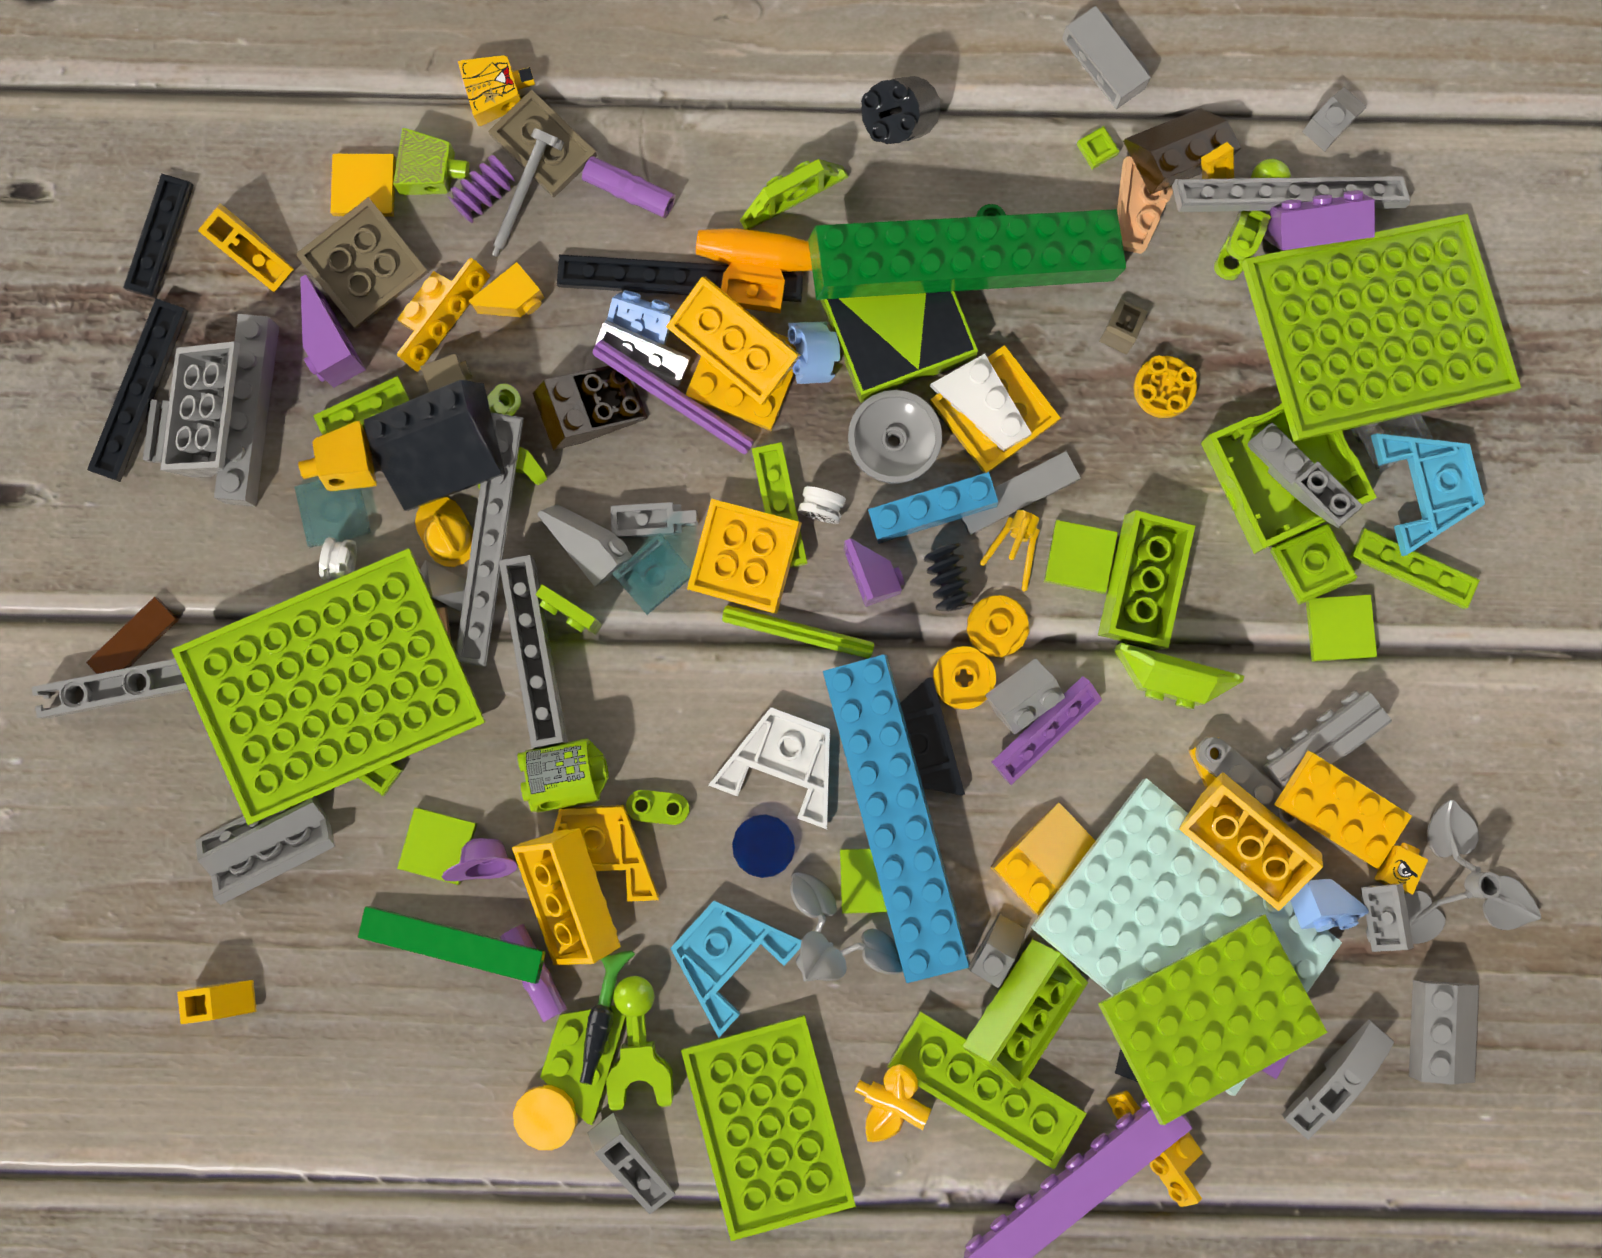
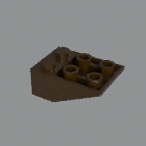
(587, 405)

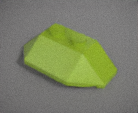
(1174, 677)

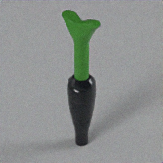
(601, 1016)

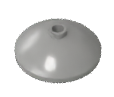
(899, 416)

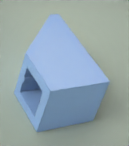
(1326, 905)

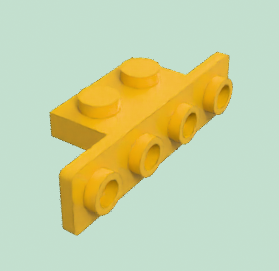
(437, 309)
(1172, 1162)

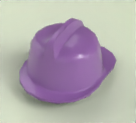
(481, 860)

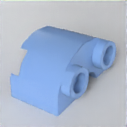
(817, 349)

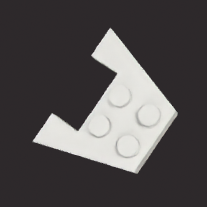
(788, 750)

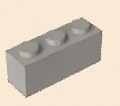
(1106, 57)

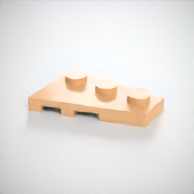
(1138, 209)

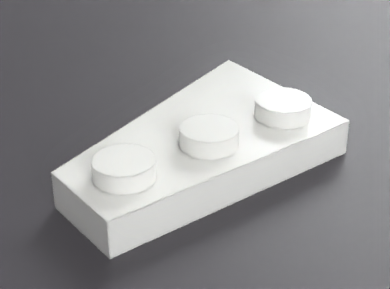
(984, 401)

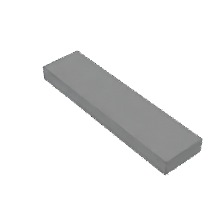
(1025, 490)

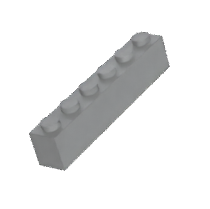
(249, 413)
(533, 652)

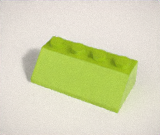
(1025, 1013)

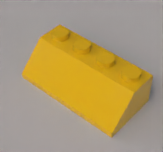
(1251, 841)
(567, 897)

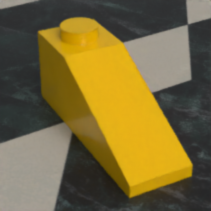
(245, 247)

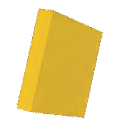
(362, 177)

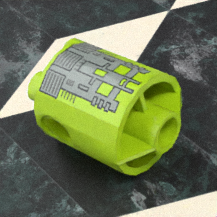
(562, 775)

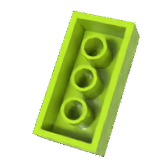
(1146, 580)

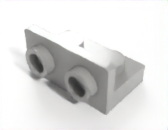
(1387, 917)

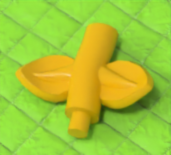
(892, 1104)

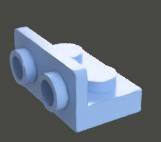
(641, 316)

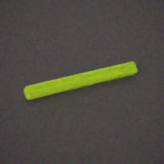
(798, 631)

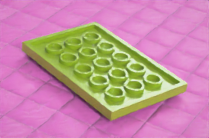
(1212, 1019)
(768, 1128)

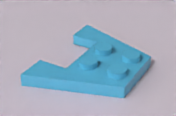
(1443, 483)
(716, 949)

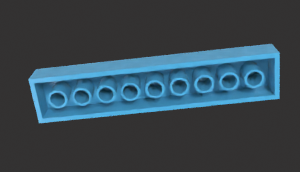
(896, 819)

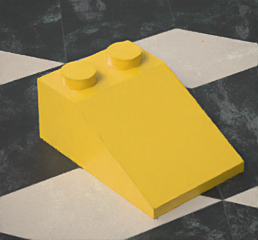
(1044, 858)

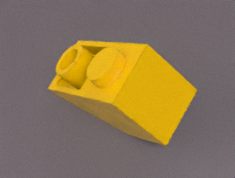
(216, 1001)

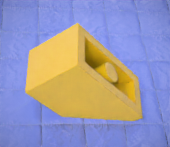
(509, 295)

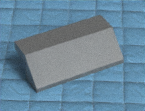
(252, 854)

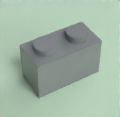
(1025, 696)

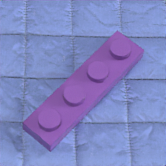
(1046, 731)

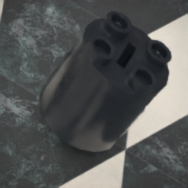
(900, 109)

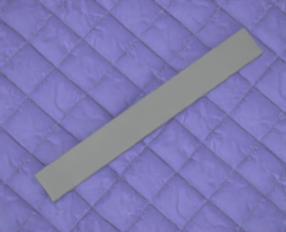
(1264, 193)
(488, 548)

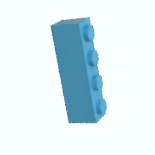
(933, 507)

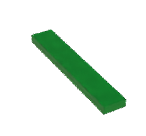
(452, 944)

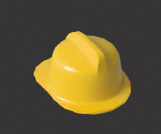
(445, 532)

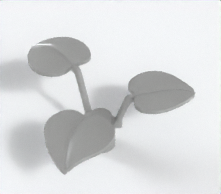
(1507, 901)
(817, 956)

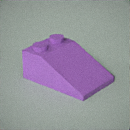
(324, 339)

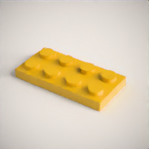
(733, 340)
(1343, 810)

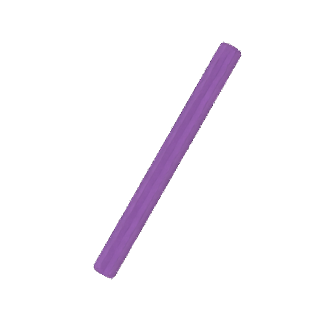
(672, 397)

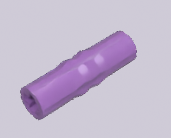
(628, 187)
(543, 994)

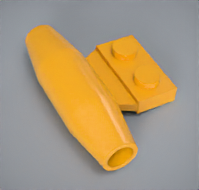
(754, 263)

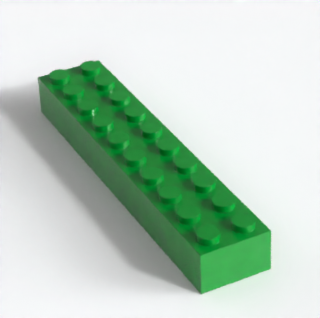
(965, 253)

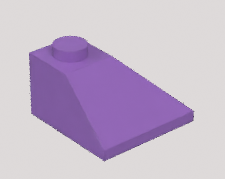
(872, 573)

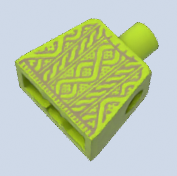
(426, 165)

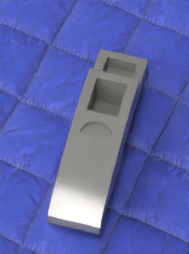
(1303, 478)
(1341, 1082)

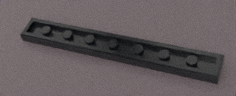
(651, 275)

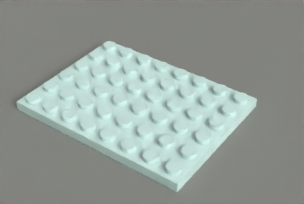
(1157, 896)

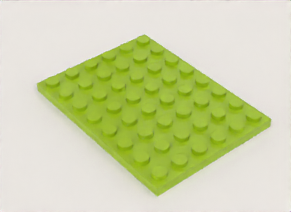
(1380, 326)
(328, 686)

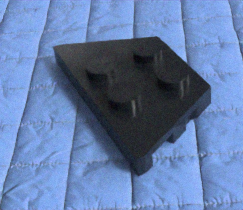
(931, 740)

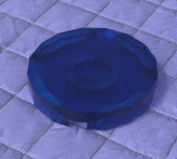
(763, 846)

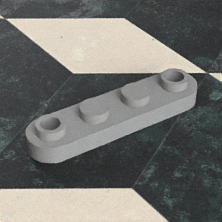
(1242, 773)

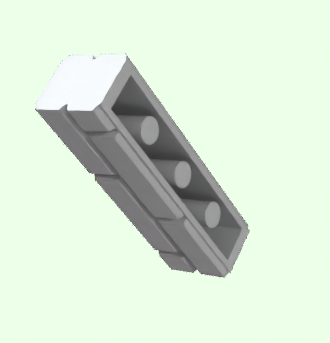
(1332, 738)

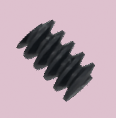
(948, 578)

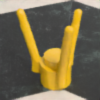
(1022, 528)

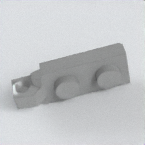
(650, 519)

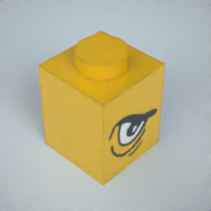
(1402, 866)

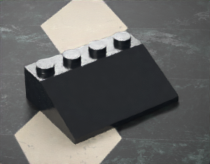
(436, 443)

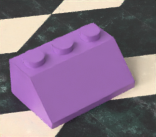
(1321, 221)

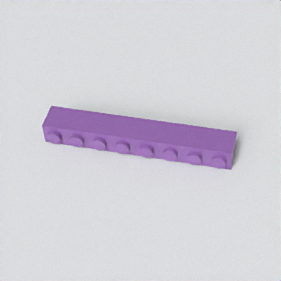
(1079, 1187)

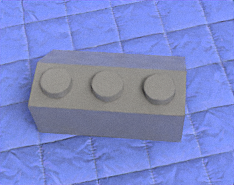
(1443, 1032)

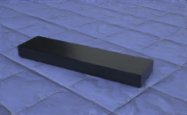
(158, 236)

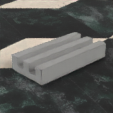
(152, 428)

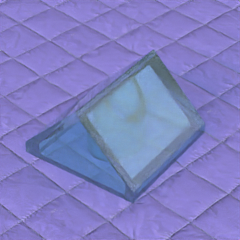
(653, 573)

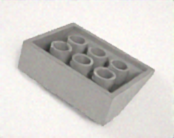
(200, 409)

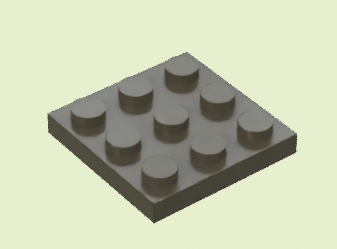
(362, 263)

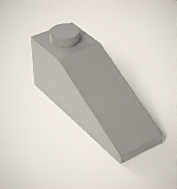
(589, 545)
(630, 1163)

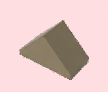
(1123, 327)

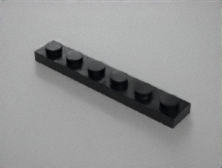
(137, 390)

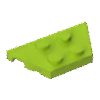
(788, 191)
(565, 1061)

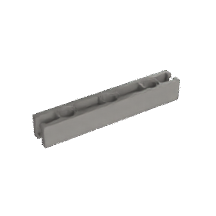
(112, 688)

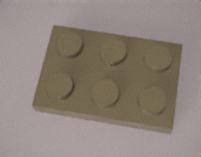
(556, 166)

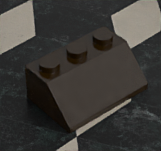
(1176, 147)

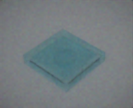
(331, 513)

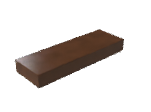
(134, 638)

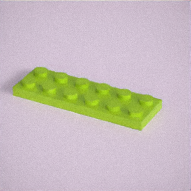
(1027, 1117)

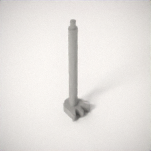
(542, 140)

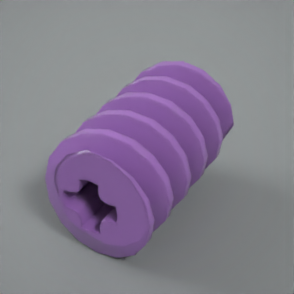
(481, 188)

